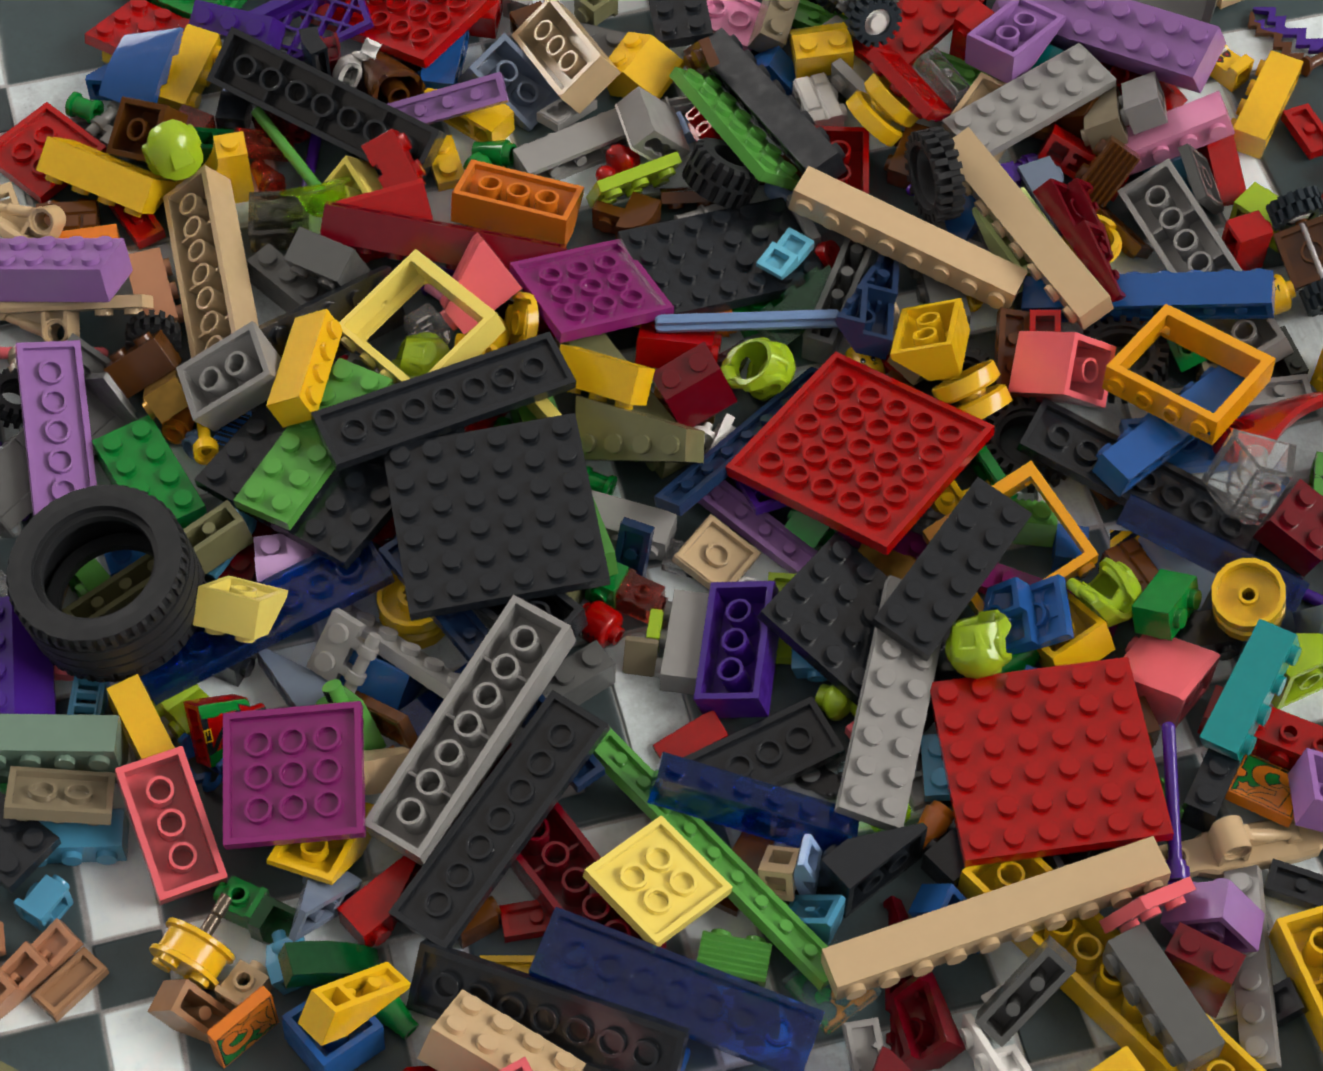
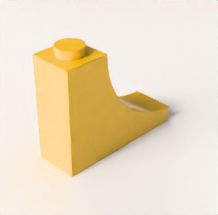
(231, 160)

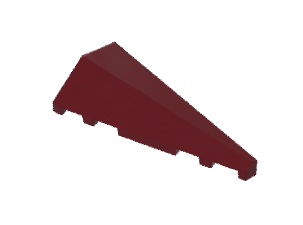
(1077, 220)
(920, 1020)

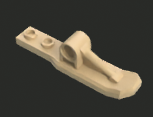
(29, 221)
(47, 317)
(1240, 845)

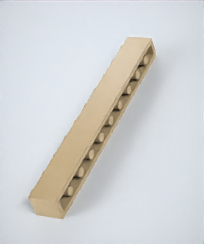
(994, 918)

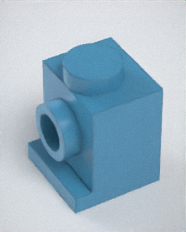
(45, 902)

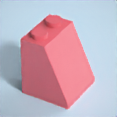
(484, 277)
(1061, 367)
(1170, 674)

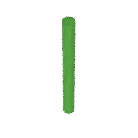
(284, 146)

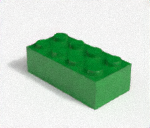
(143, 460)

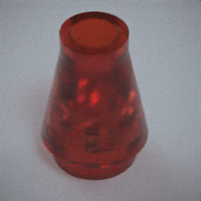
(267, 177)

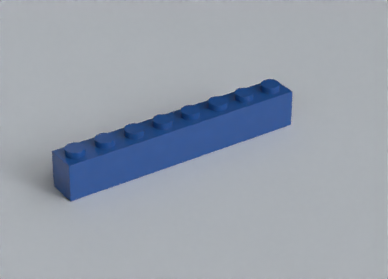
(1195, 292)

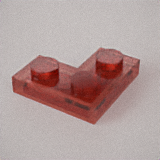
(260, 144)

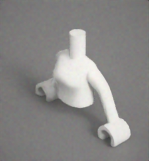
(349, 67)

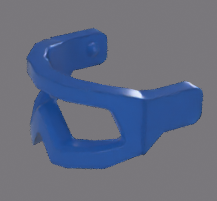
(205, 777)

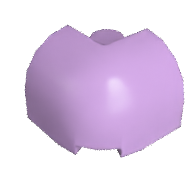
(276, 553)

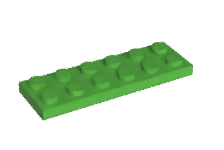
(735, 128)
(298, 460)

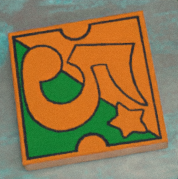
(1262, 790)
(243, 1026)

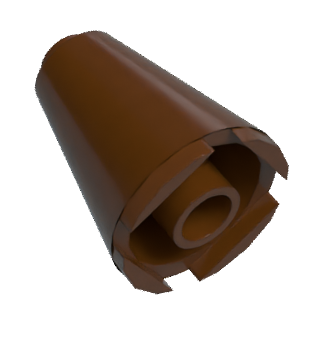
(390, 79)

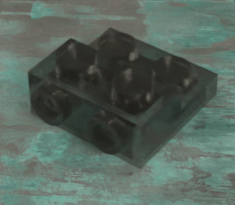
(274, 219)

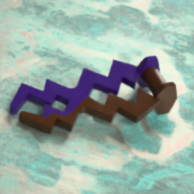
(1280, 31)

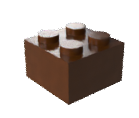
(133, 125)

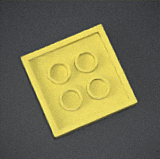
(657, 882)

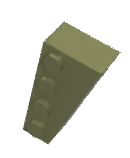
(634, 436)

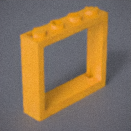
(1204, 341)
(1011, 485)

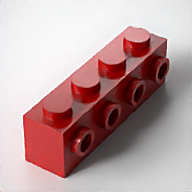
(1281, 738)

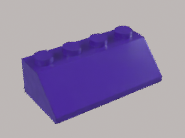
(25, 672)

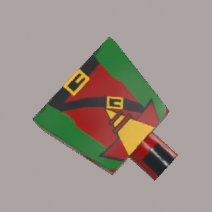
(206, 724)

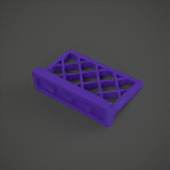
(290, 9)

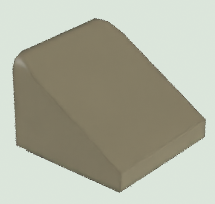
(640, 656)

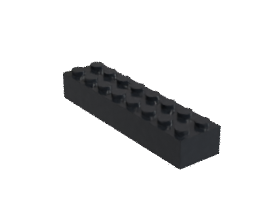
(315, 99)

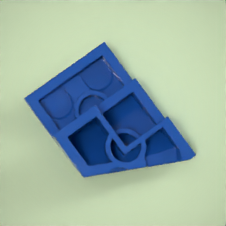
(141, 65)
(1036, 612)

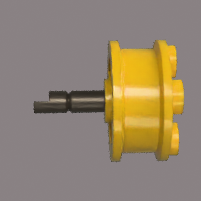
(193, 950)

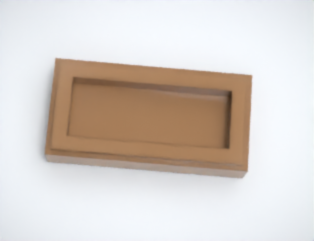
(70, 984)

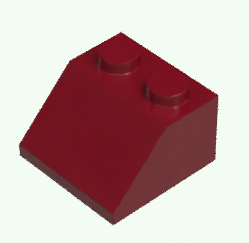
(694, 386)

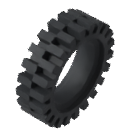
(935, 174)
(1120, 334)
(1005, 419)

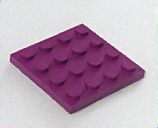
(591, 290)
(293, 775)

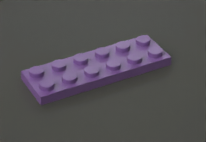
(54, 419)

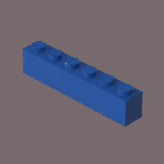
(1157, 441)

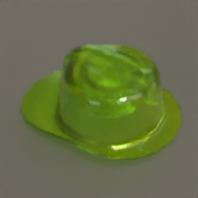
(314, 196)

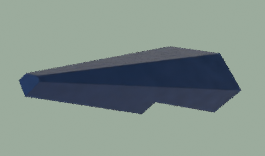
(869, 313)

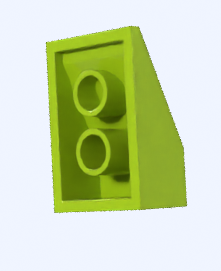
(1307, 673)

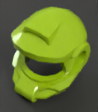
(173, 150)
(420, 353)
(769, 368)
(1110, 592)
(979, 644)

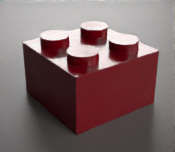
(1295, 528)

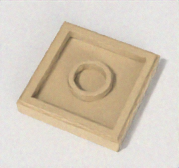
(715, 554)

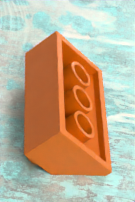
(516, 202)

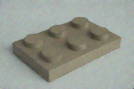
(59, 795)

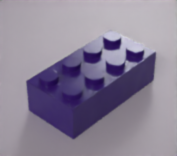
(737, 651)

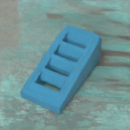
(89, 691)

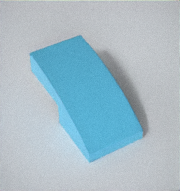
(785, 255)

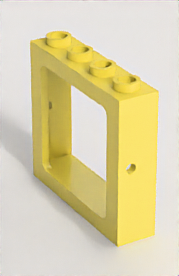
(394, 292)

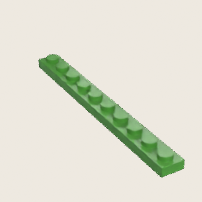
(748, 889)

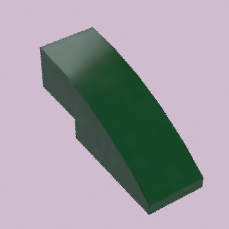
(323, 961)

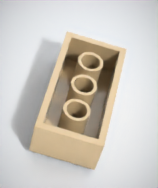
(565, 54)
(484, 1039)

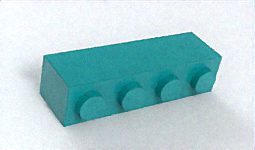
(1250, 690)

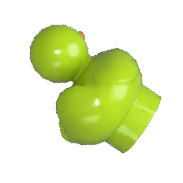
(834, 702)

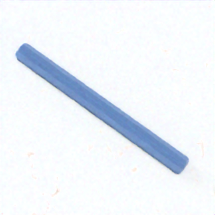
(745, 321)

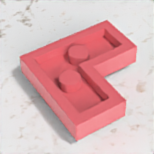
(1148, 906)

